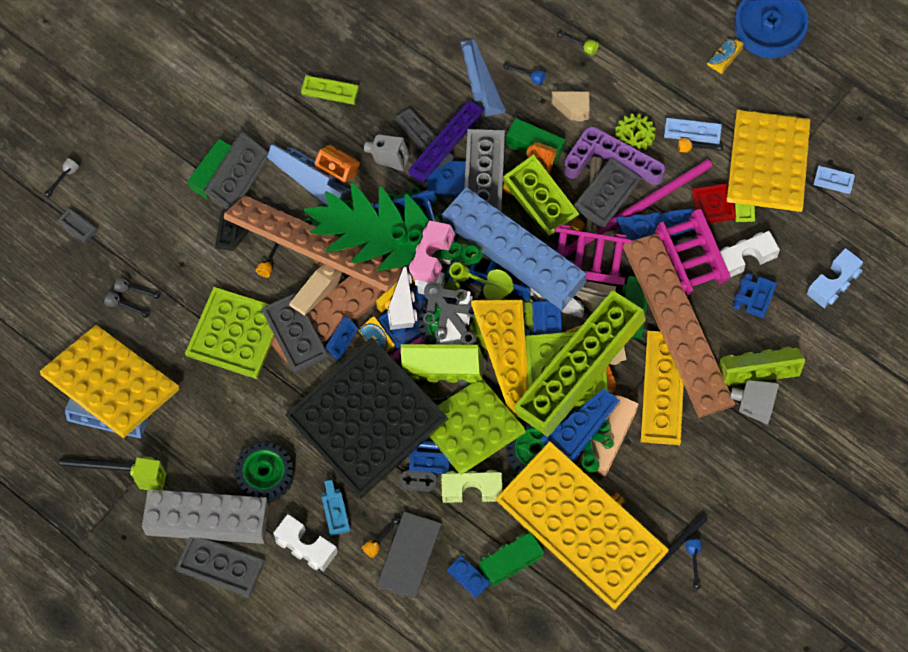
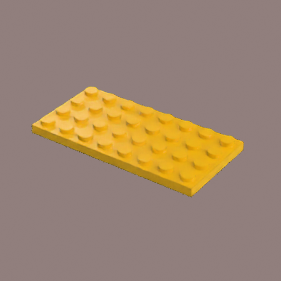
(582, 525)

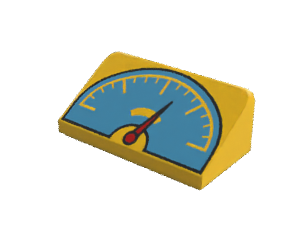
(725, 55)
(373, 329)

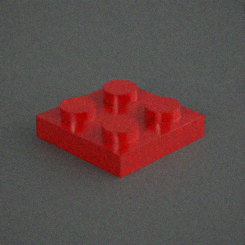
(713, 203)

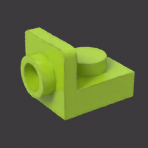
(744, 213)

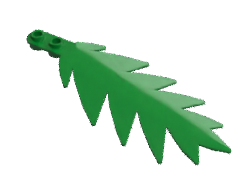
(381, 232)

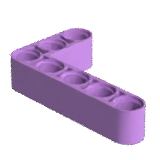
(617, 148)

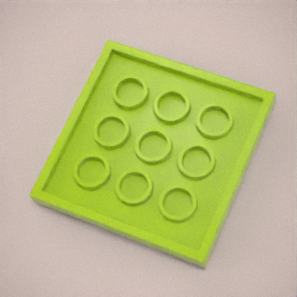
(232, 334)
(542, 351)
(476, 426)

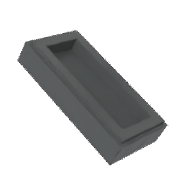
(77, 225)

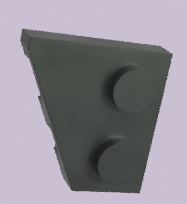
(229, 234)

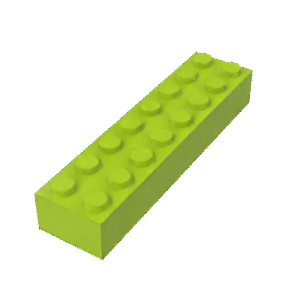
(580, 363)

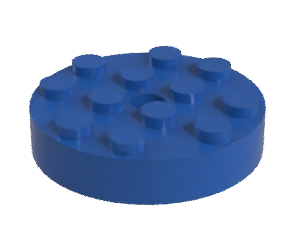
(768, 39)

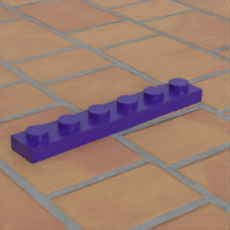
(445, 141)

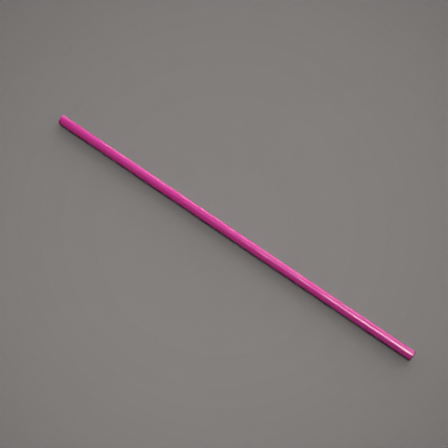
(634, 209)

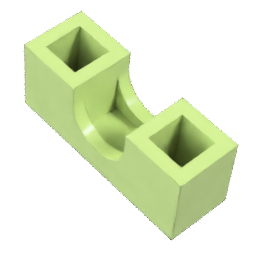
(455, 484)

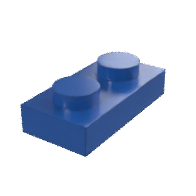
(341, 338)
(468, 577)

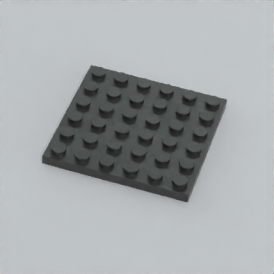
(366, 417)

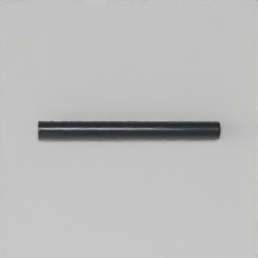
(95, 464)
(680, 541)

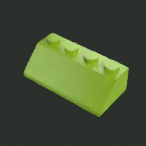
(540, 196)
(442, 362)
(761, 366)

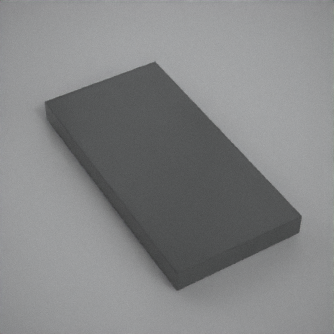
(236, 171)
(607, 193)
(294, 334)
(409, 555)
(220, 565)

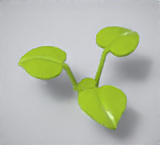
(496, 286)

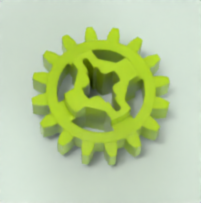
(626, 130)

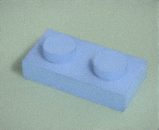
(834, 179)

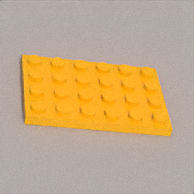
(769, 160)
(109, 381)

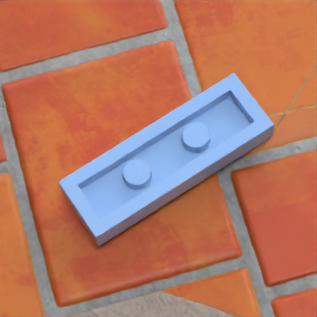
(692, 130)

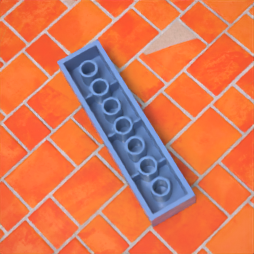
(514, 248)

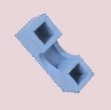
(825, 290)

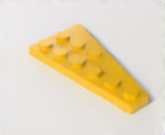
(504, 338)

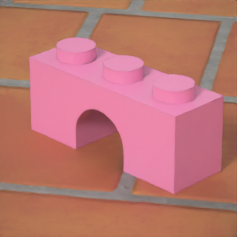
(435, 237)

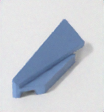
(480, 79)
(306, 173)

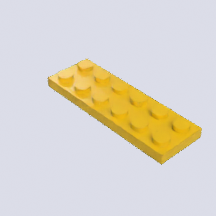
(661, 394)

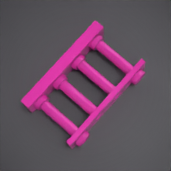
(706, 240)
(595, 273)

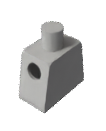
(388, 151)
(756, 399)

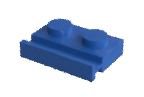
(546, 318)

